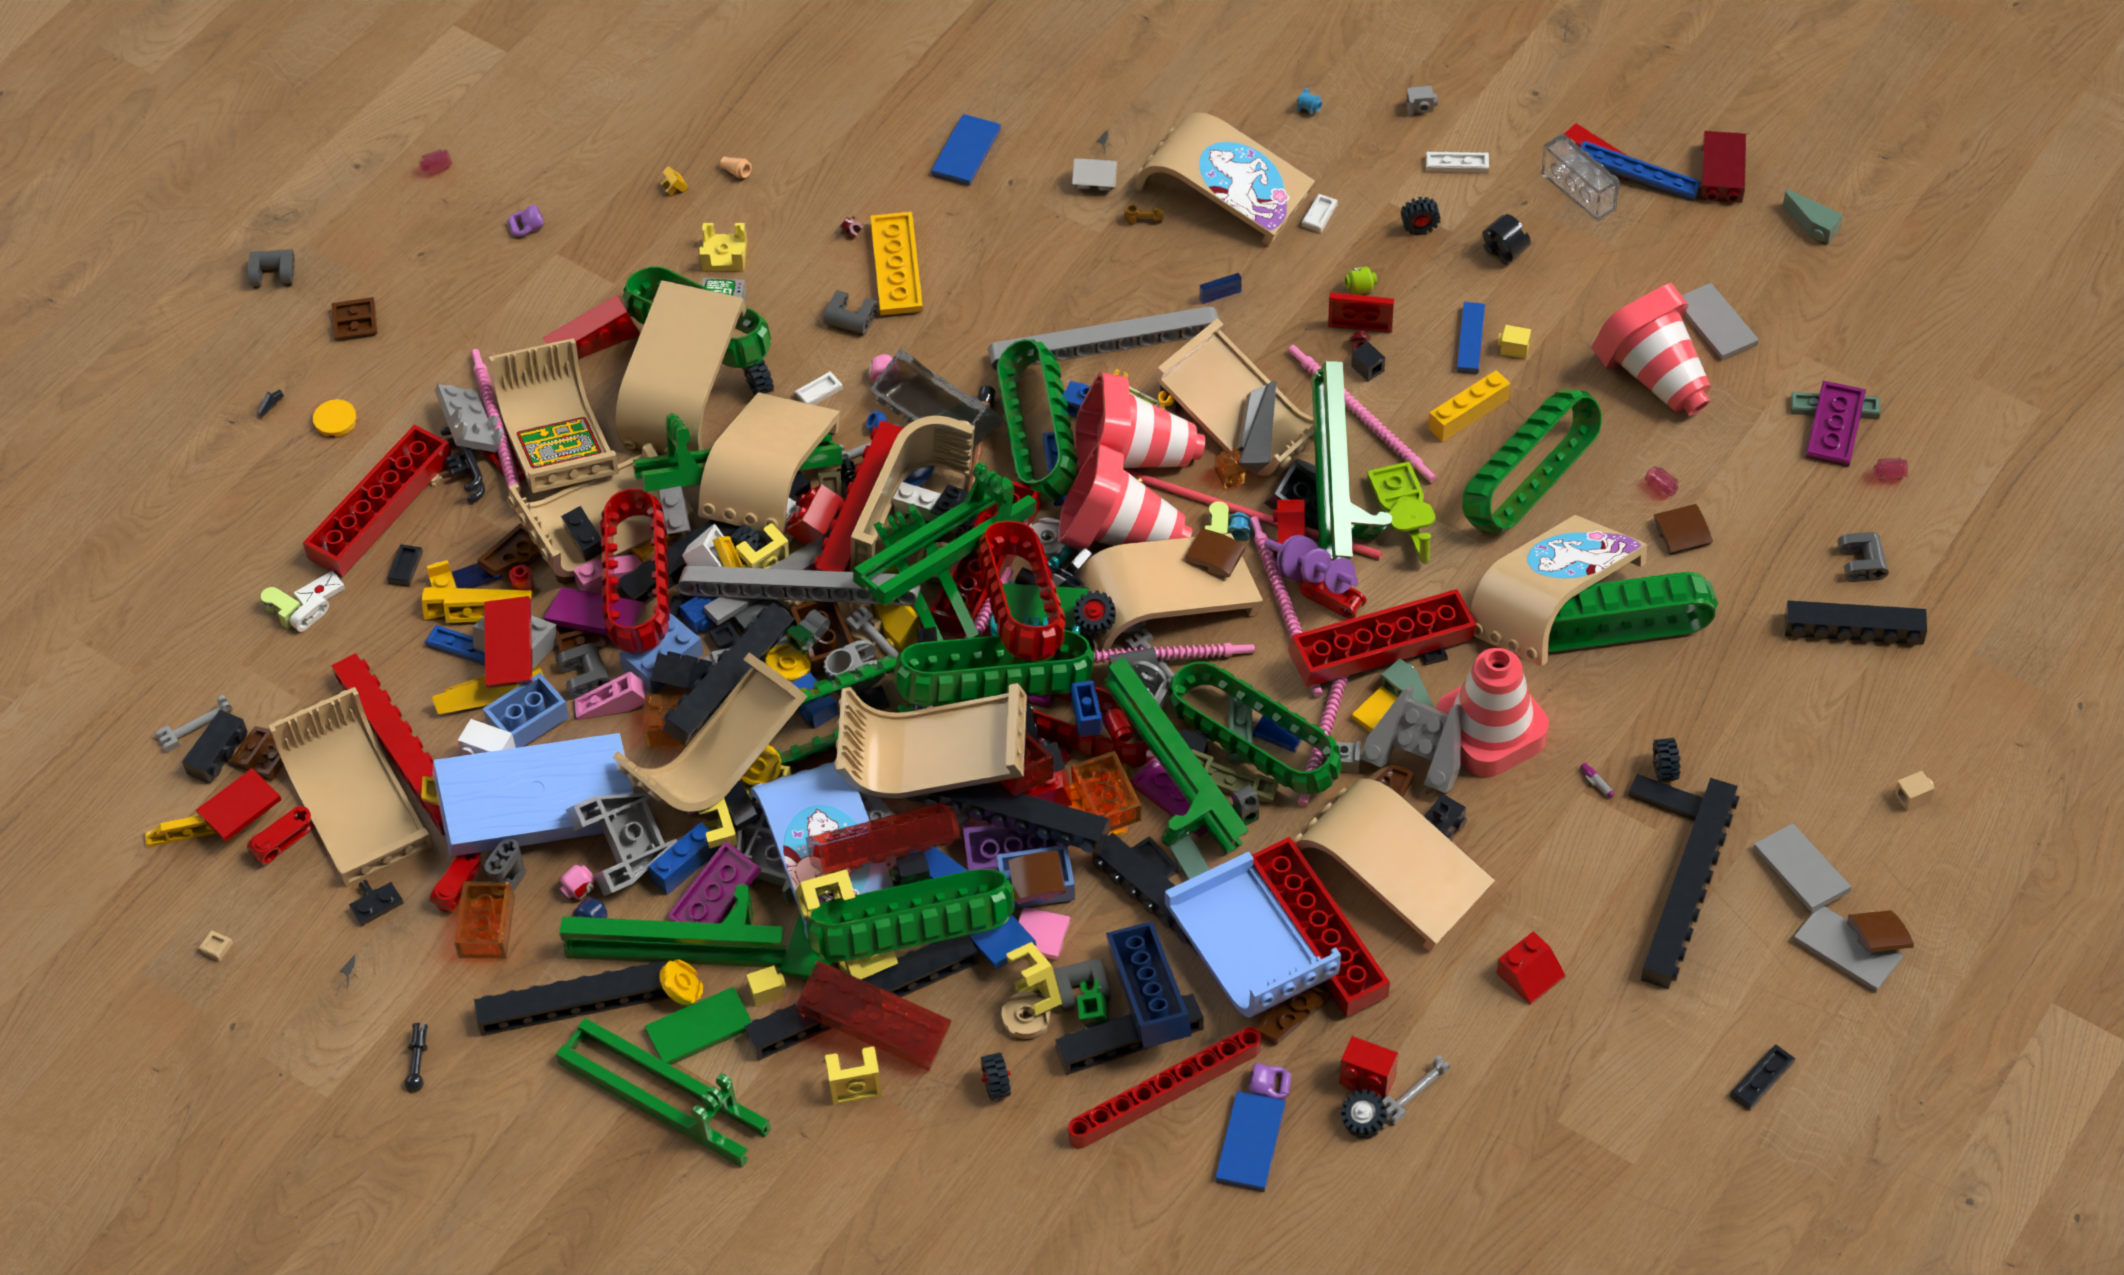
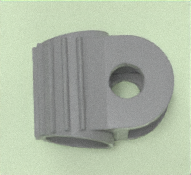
(848, 659)
(1157, 684)

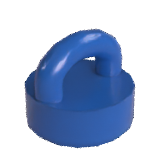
(874, 419)

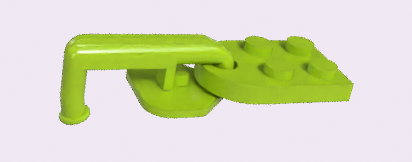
(1403, 498)

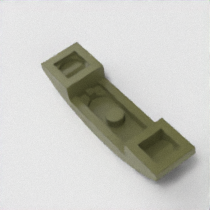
(1232, 781)

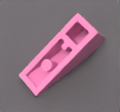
(589, 575)
(613, 697)

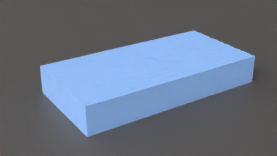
(524, 792)

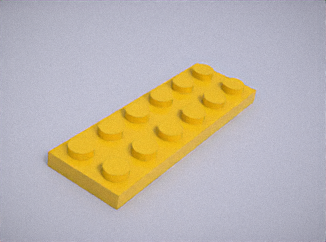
(896, 263)

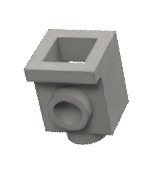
(1420, 100)
(1349, 756)

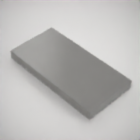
(1718, 322)
(1802, 867)
(1837, 943)

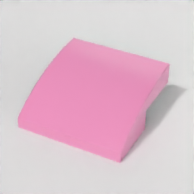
(1046, 929)

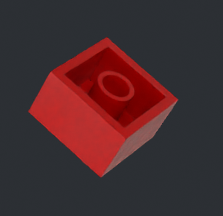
(813, 514)
(1368, 1067)

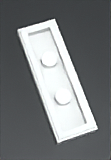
(1457, 162)

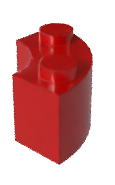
(1289, 519)

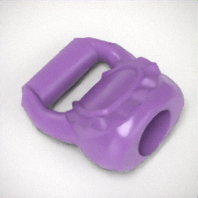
(531, 221)
(1263, 1080)

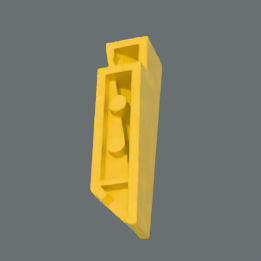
(462, 603)
(471, 694)
(177, 830)

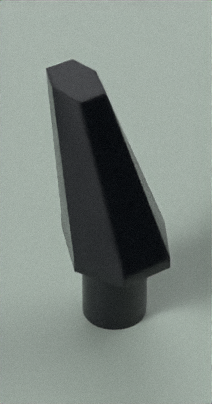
(269, 402)

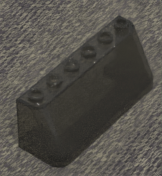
(922, 393)

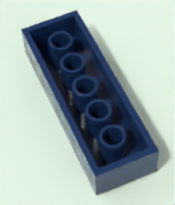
(1148, 984)

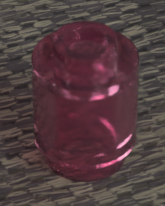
(435, 161)
(1890, 469)
(1662, 481)

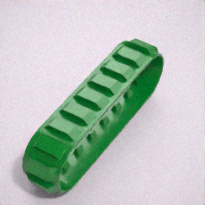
(741, 351)
(1009, 368)
(1480, 488)
(1634, 611)
(983, 668)
(823, 688)
(1300, 781)
(910, 915)

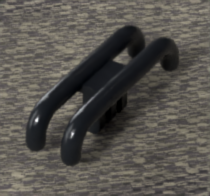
(463, 464)

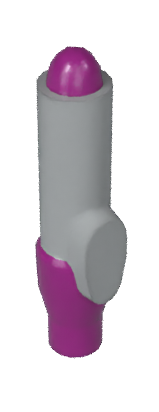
(1595, 780)

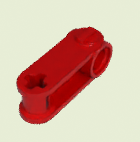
(1339, 603)
(280, 835)
(449, 889)

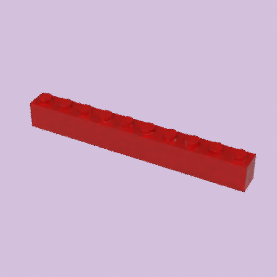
(389, 729)

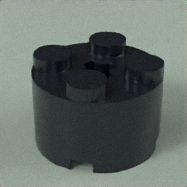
(1505, 238)

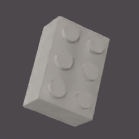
(542, 638)

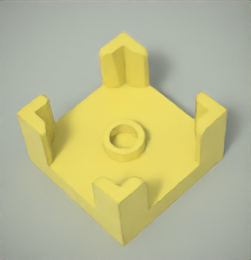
(723, 251)
(768, 555)
(721, 828)
(807, 891)
(868, 965)
(1037, 977)
(856, 1082)

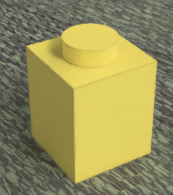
(1514, 341)
(766, 985)

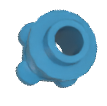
(1309, 102)
(1239, 526)

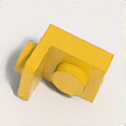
(440, 575)

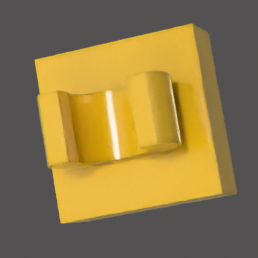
(674, 181)

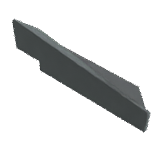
(1257, 428)

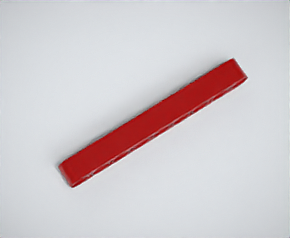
(1159, 1097)

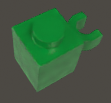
(1092, 1005)

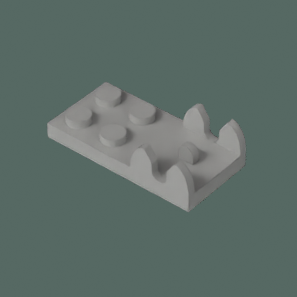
(468, 418)

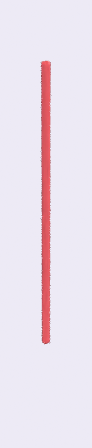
(1194, 495)

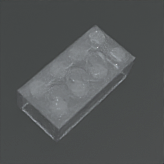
(1580, 177)

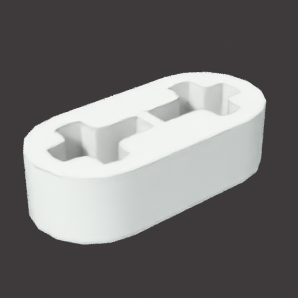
(309, 613)

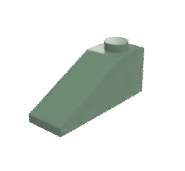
(1813, 217)
(1401, 676)

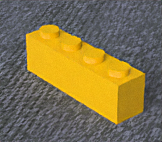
(1469, 406)

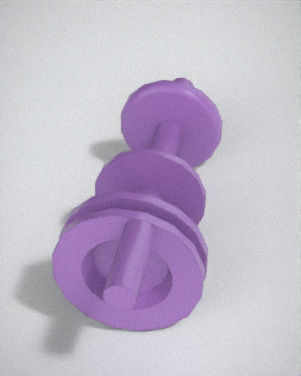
(1302, 558)

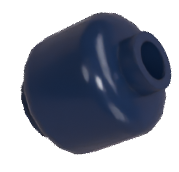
(590, 909)

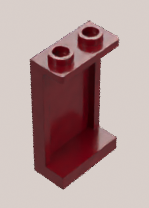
(1723, 166)

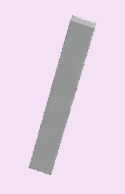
(802, 559)

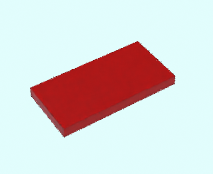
(508, 642)

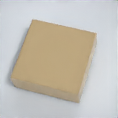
(215, 945)

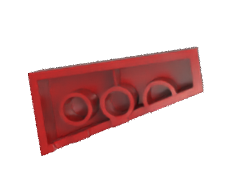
(597, 328)

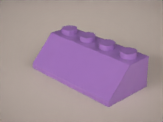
(985, 841)

